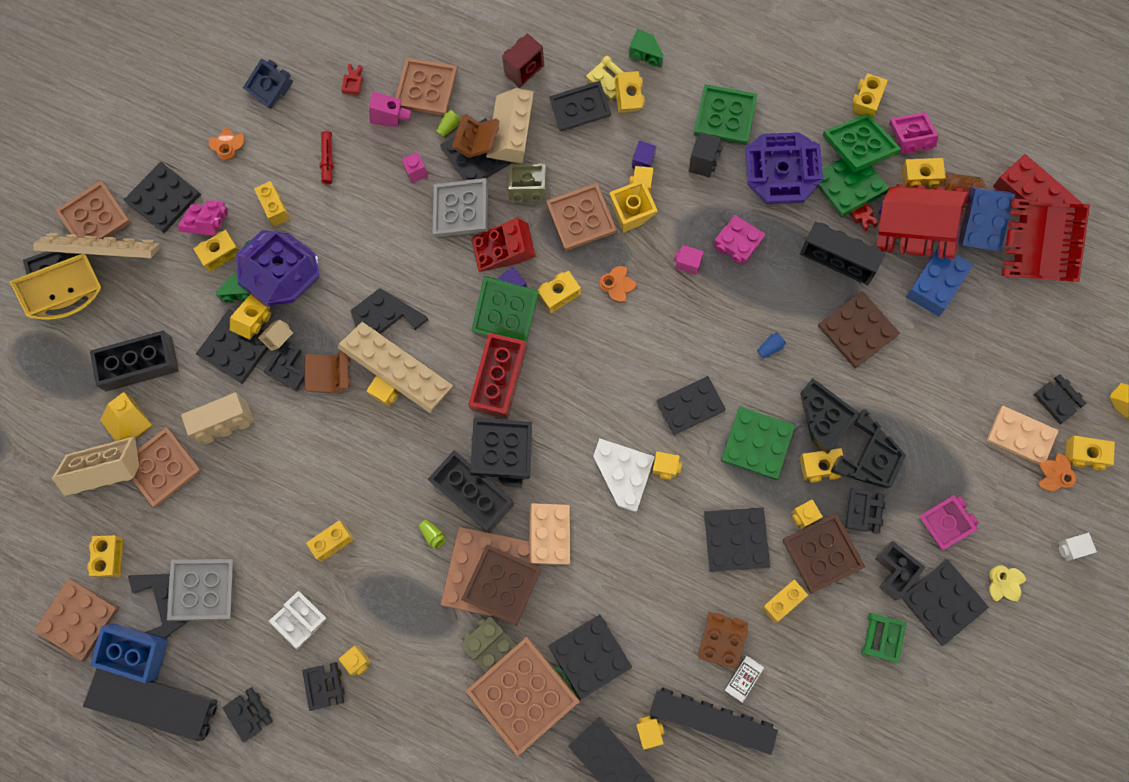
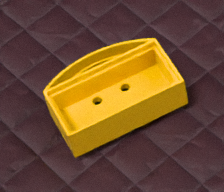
(35, 288)

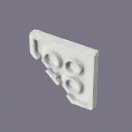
(623, 472)

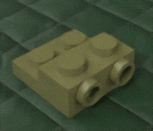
(527, 182)
(487, 643)

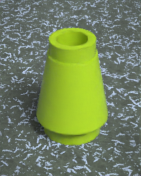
(448, 123)
(433, 535)

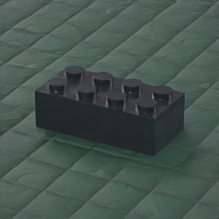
(842, 253)
(134, 361)
(471, 494)
(607, 756)

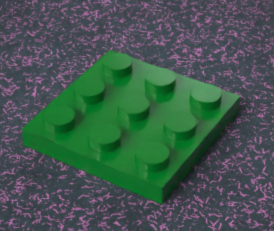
(726, 114)
(861, 142)
(851, 190)
(505, 309)
(758, 443)

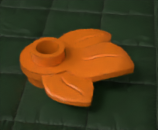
(226, 142)
(620, 284)
(1055, 473)

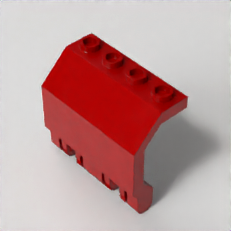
(920, 219)
(1047, 240)

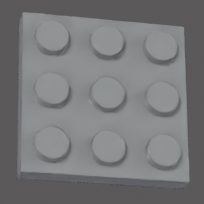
(460, 207)
(200, 590)

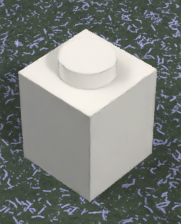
(1077, 547)

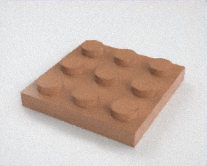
(426, 86)
(93, 213)
(581, 216)
(163, 467)
(75, 619)

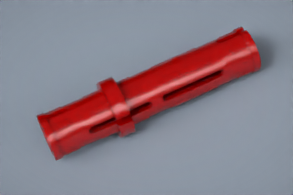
(326, 164)

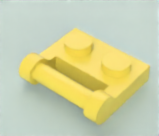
(605, 78)

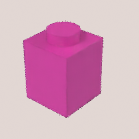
(414, 167)
(688, 259)

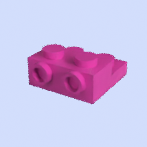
(914, 133)
(204, 219)
(739, 240)
(949, 521)

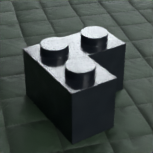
(705, 155)
(903, 570)

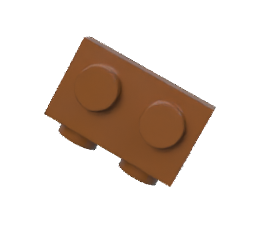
(475, 137)
(326, 373)
(723, 640)

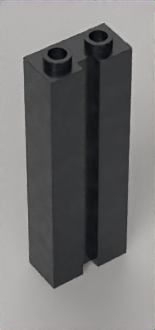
(151, 704)

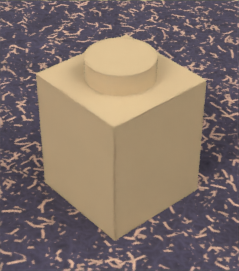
(276, 334)

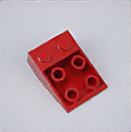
(503, 245)

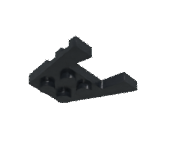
(383, 310)
(879, 460)
(160, 587)

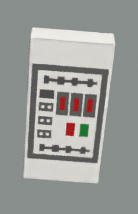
(744, 679)

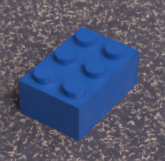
(986, 218)
(939, 282)
(129, 652)

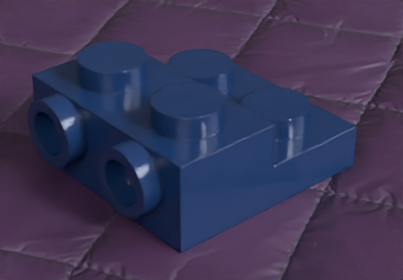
(268, 82)

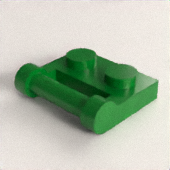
(890, 641)

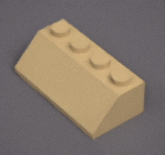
(513, 111)
(97, 466)

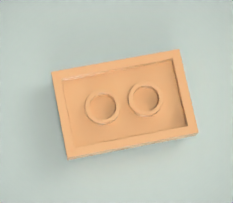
(1022, 435)
(549, 534)

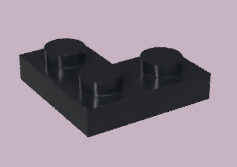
(281, 367)

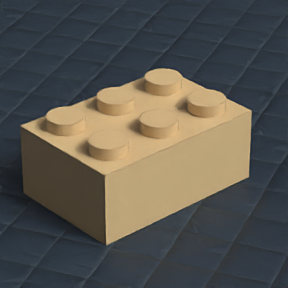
(218, 418)

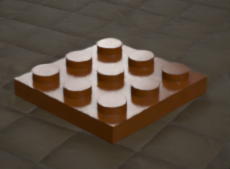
(858, 329)
(823, 553)
(501, 584)

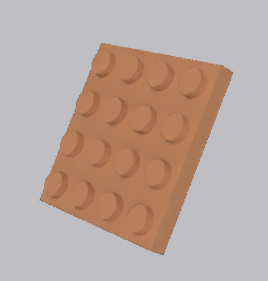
(465, 557)
(522, 696)

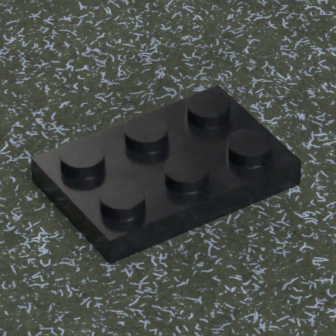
(580, 106)
(690, 405)

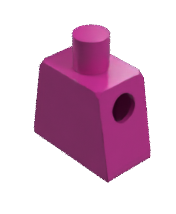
(386, 110)

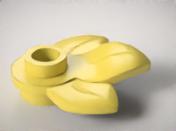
(1008, 585)

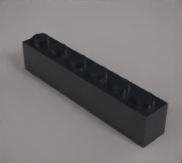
(714, 722)

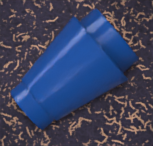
(772, 345)

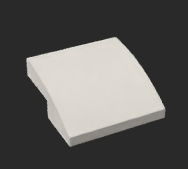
(297, 620)

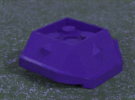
(788, 151)
(271, 282)

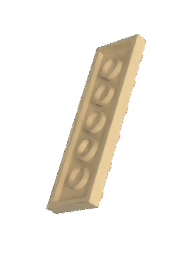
(92, 245)
(395, 367)

